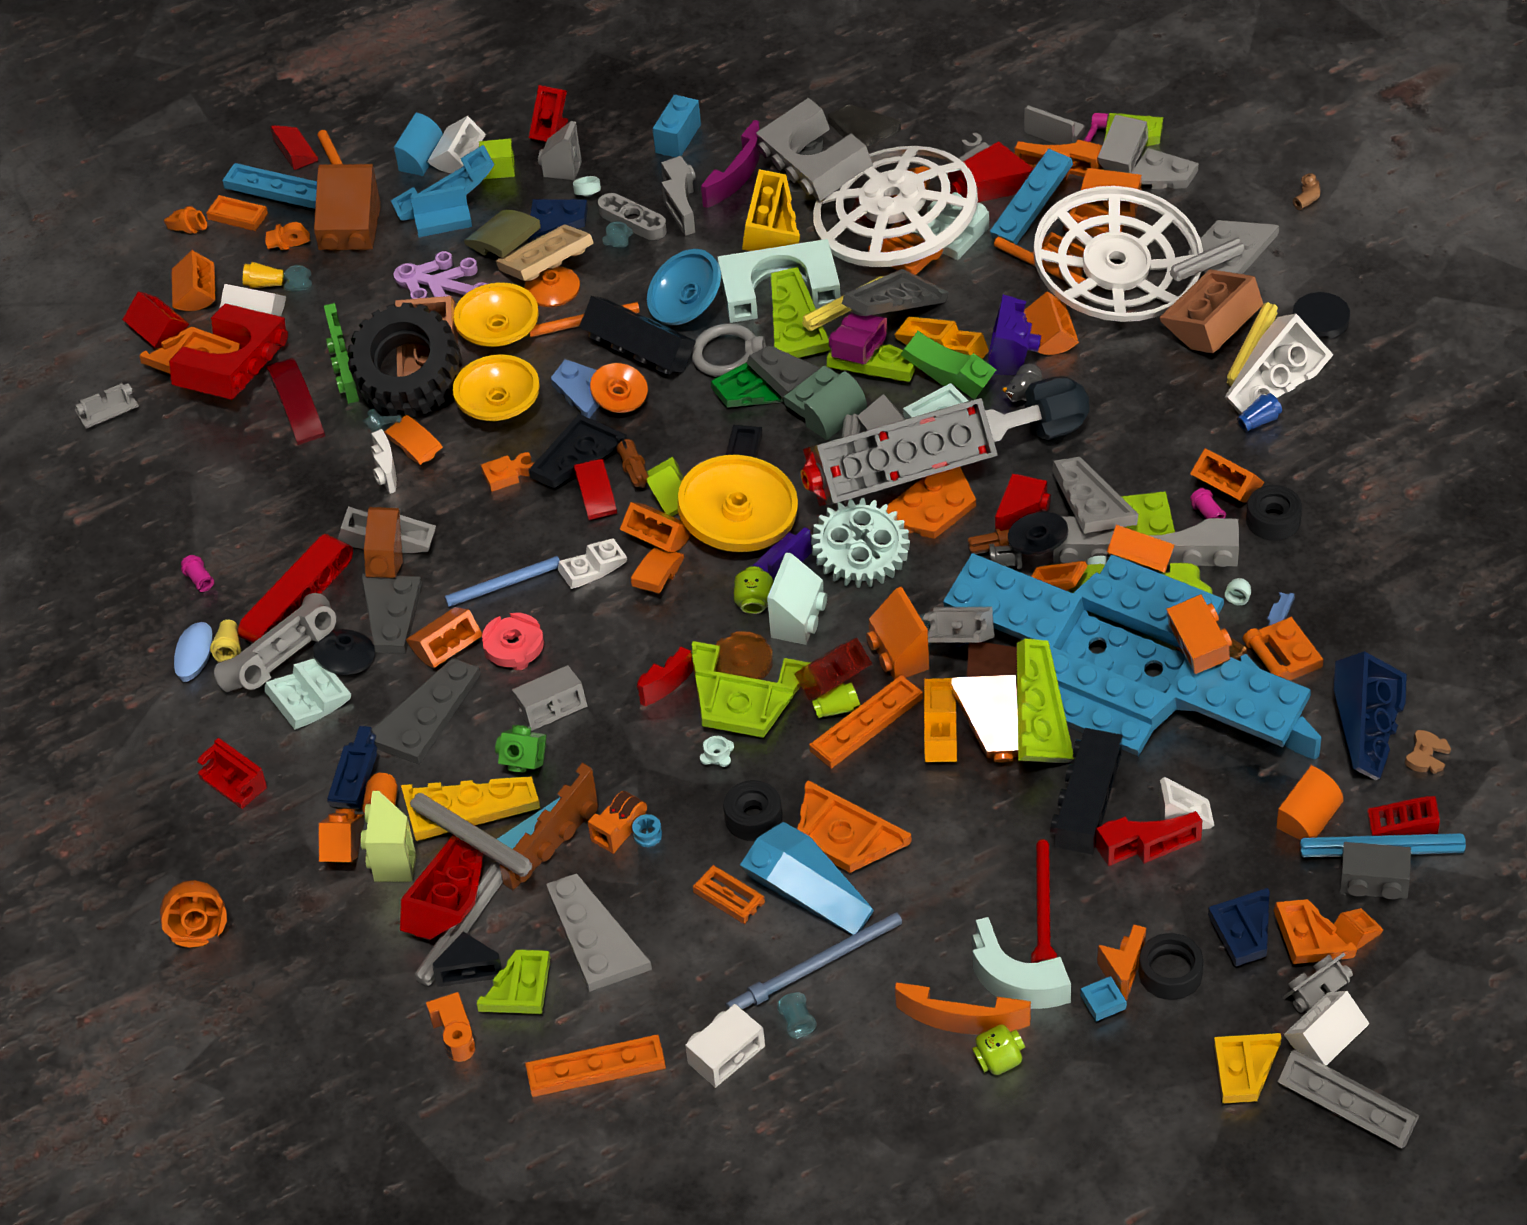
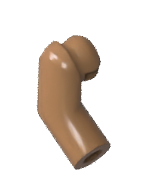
(1310, 192)

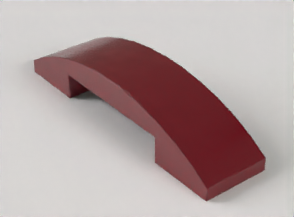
(296, 400)

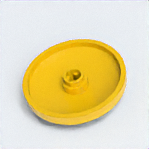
(737, 503)

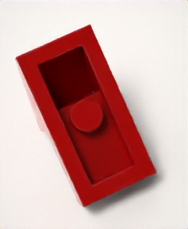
(548, 113)

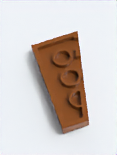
(554, 827)

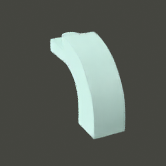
(1041, 982)

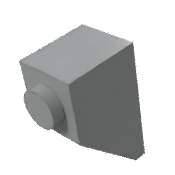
(561, 154)

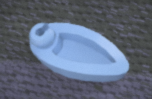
(193, 651)

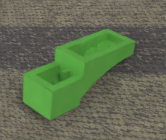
(948, 366)

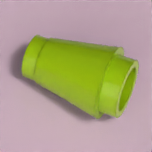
(836, 701)

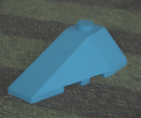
(802, 873)

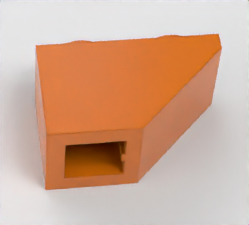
(340, 836)

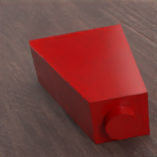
(995, 171)

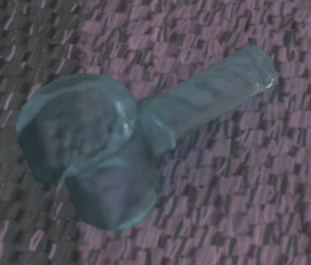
(375, 421)

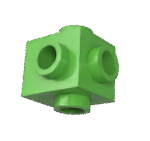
(521, 748)

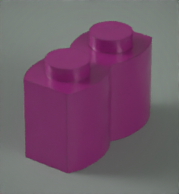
(858, 337)

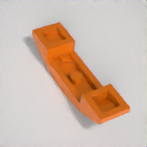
(961, 1017)

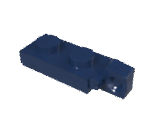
(354, 770)

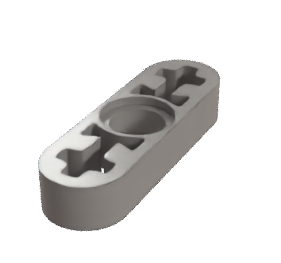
(647, 224)

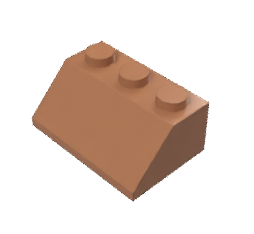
(1213, 309)

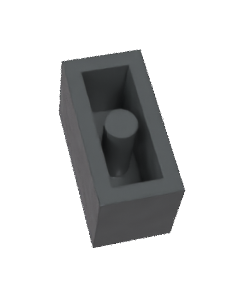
(1375, 870)

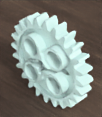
(860, 542)

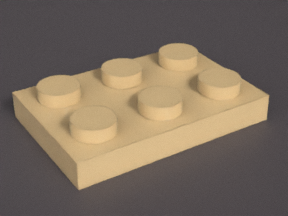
(545, 252)

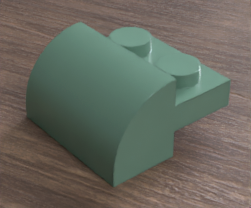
(826, 400)

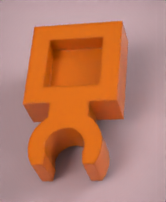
(504, 472)

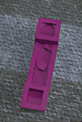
(723, 184)

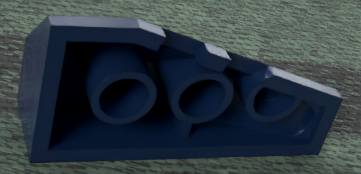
(1368, 703)

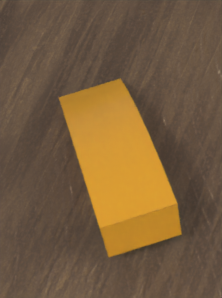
(944, 333)
(939, 721)

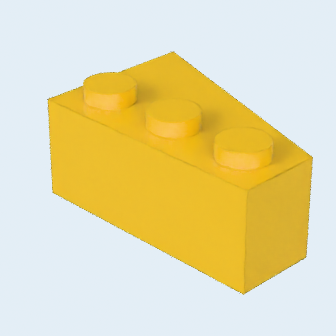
(770, 214)

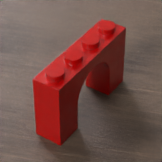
(229, 373)

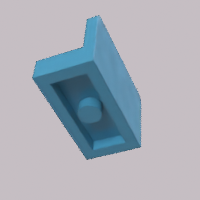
(441, 211)

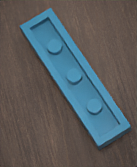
(271, 185)
(1032, 196)

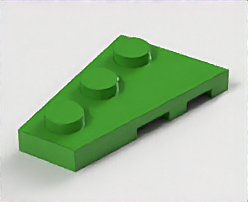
(340, 362)

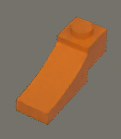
(1083, 155)

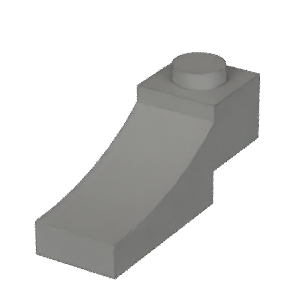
(676, 187)

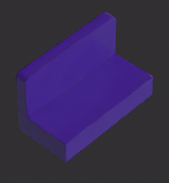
(797, 544)

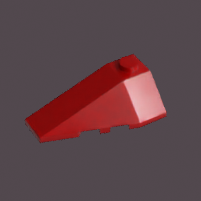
(443, 891)

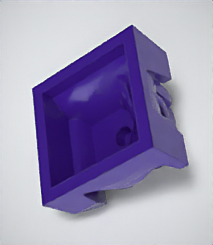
(1011, 337)

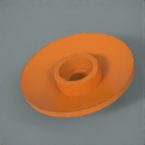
(554, 286)
(621, 379)

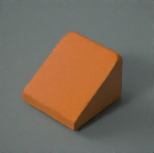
(1357, 927)

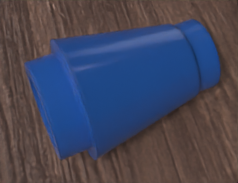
(1261, 411)

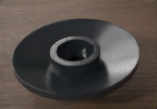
(1038, 533)
(344, 652)

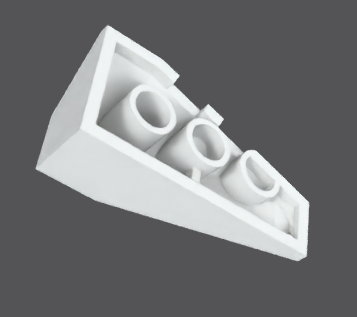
(1279, 362)

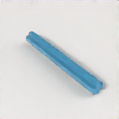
(1419, 844)

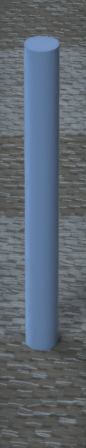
(502, 581)

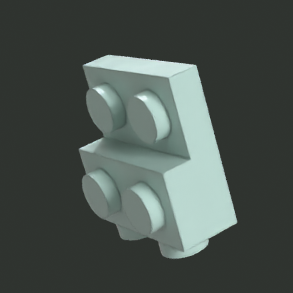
(975, 229)

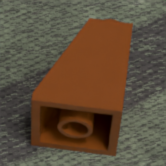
(346, 207)

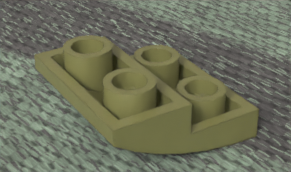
(503, 233)

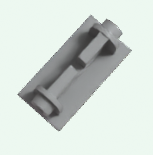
(97, 409)
(1307, 989)

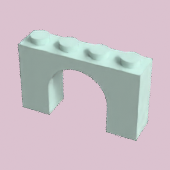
(746, 270)

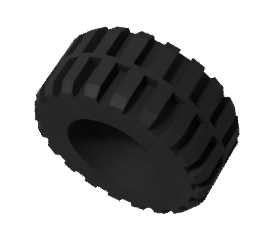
(396, 328)

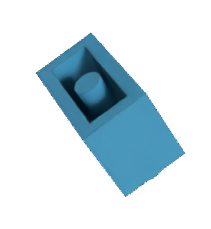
(676, 126)

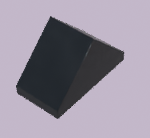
(466, 962)

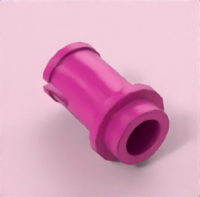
(1203, 501)
(194, 568)

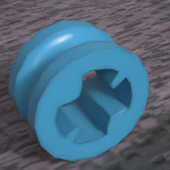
(648, 839)

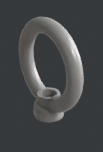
(752, 345)

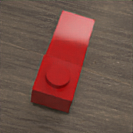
(1148, 840)

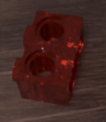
(833, 668)

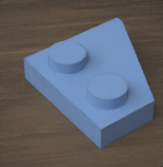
(574, 383)

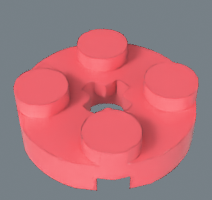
(513, 654)

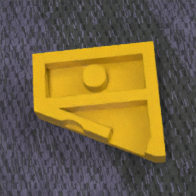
(1244, 1064)

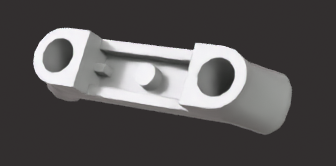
(252, 665)

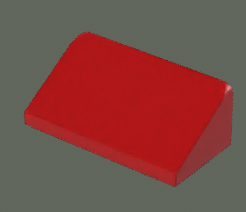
(293, 146)

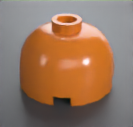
(192, 913)

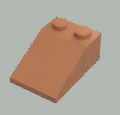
(413, 356)

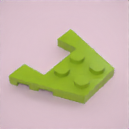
(738, 701)

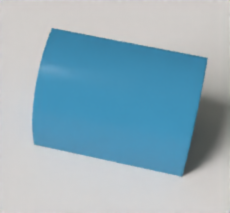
(417, 144)

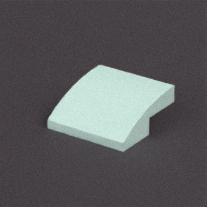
(307, 693)

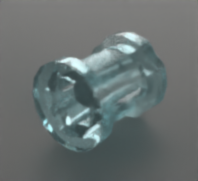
(796, 1014)

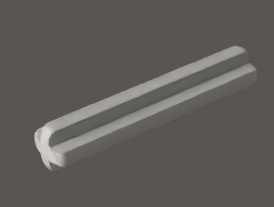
(1206, 259)

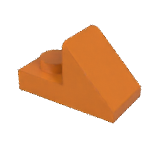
(1123, 963)

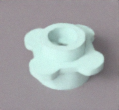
(717, 744)

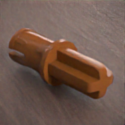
(633, 463)
(980, 543)

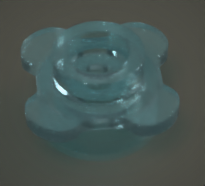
(617, 234)
(297, 278)

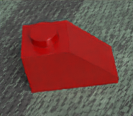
(1022, 497)

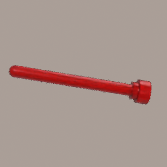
(1043, 950)

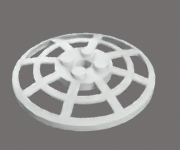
(910, 198)
(1115, 246)

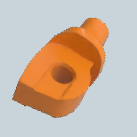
(186, 220)
(287, 236)

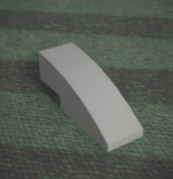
(415, 534)

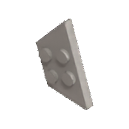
(1254, 236)

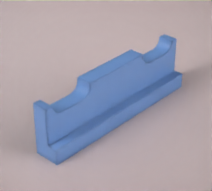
(1280, 610)

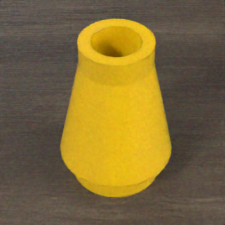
(261, 276)

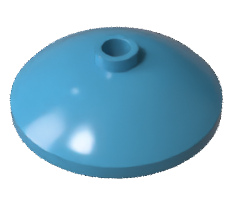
(684, 287)

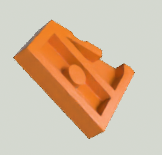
(1308, 933)

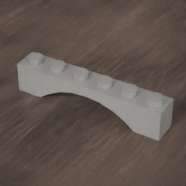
(1205, 544)

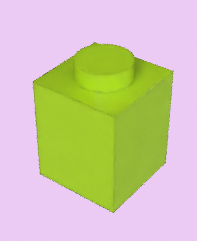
(503, 157)

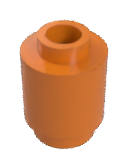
(385, 784)

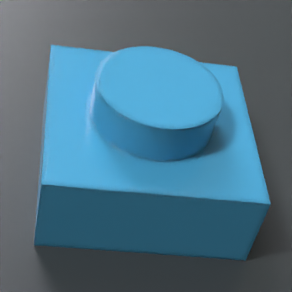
(1103, 998)

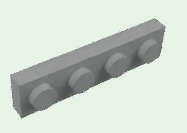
(1348, 1098)

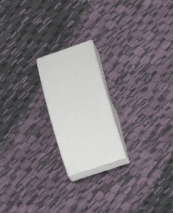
(385, 468)
(598, 561)

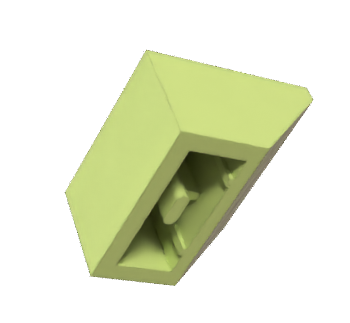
(388, 841)

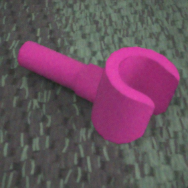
(1099, 121)

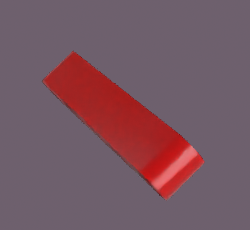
(308, 575)

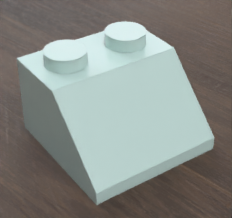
(795, 601)

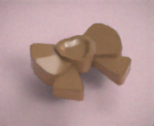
(1421, 757)

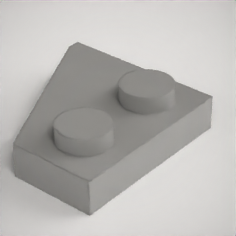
(1165, 170)

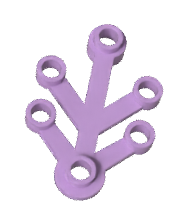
(410, 275)

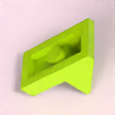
(665, 484)

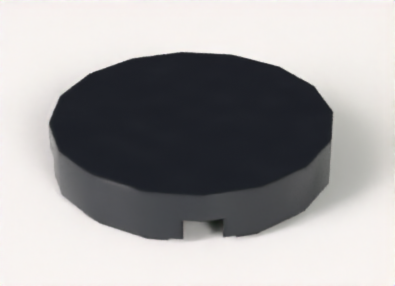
(1323, 313)

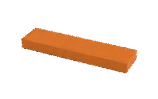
(866, 721)
(595, 1065)

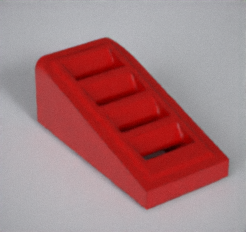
(1414, 807)

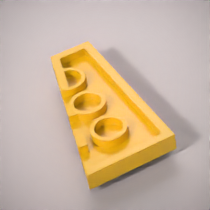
(473, 802)

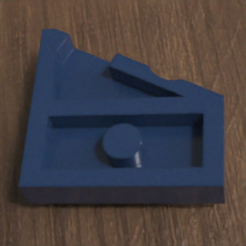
(556, 213)
(1243, 925)

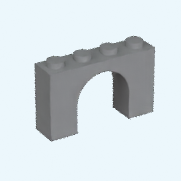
(816, 173)

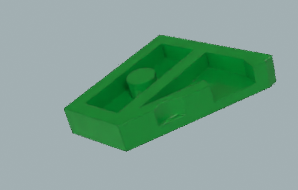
(744, 388)

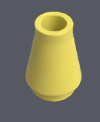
(226, 641)

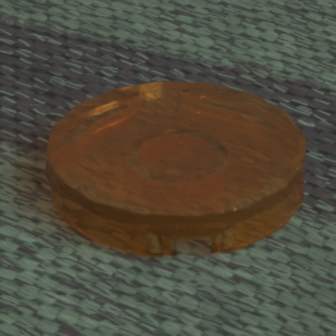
(745, 655)

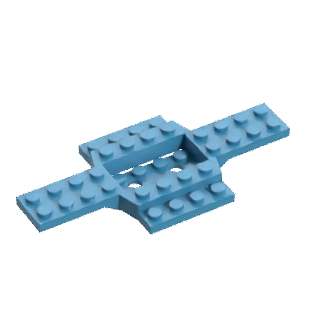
(1111, 687)

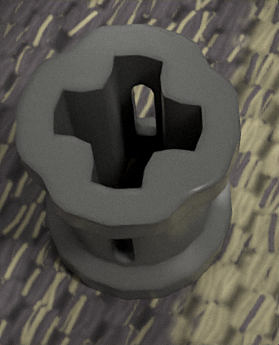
(1005, 556)

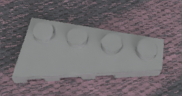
(1091, 498)
(596, 938)

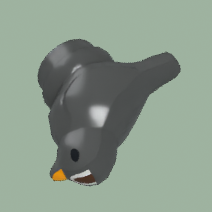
(1024, 377)

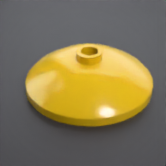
(496, 314)
(496, 387)

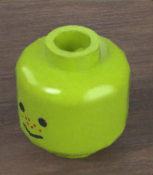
(752, 590)
(998, 1049)

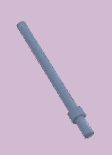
(759, 991)

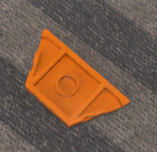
(191, 338)
(934, 503)
(846, 831)

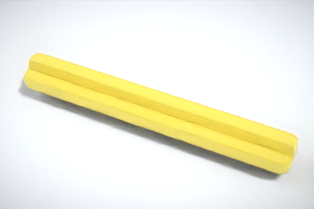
(826, 313)
(1262, 323)

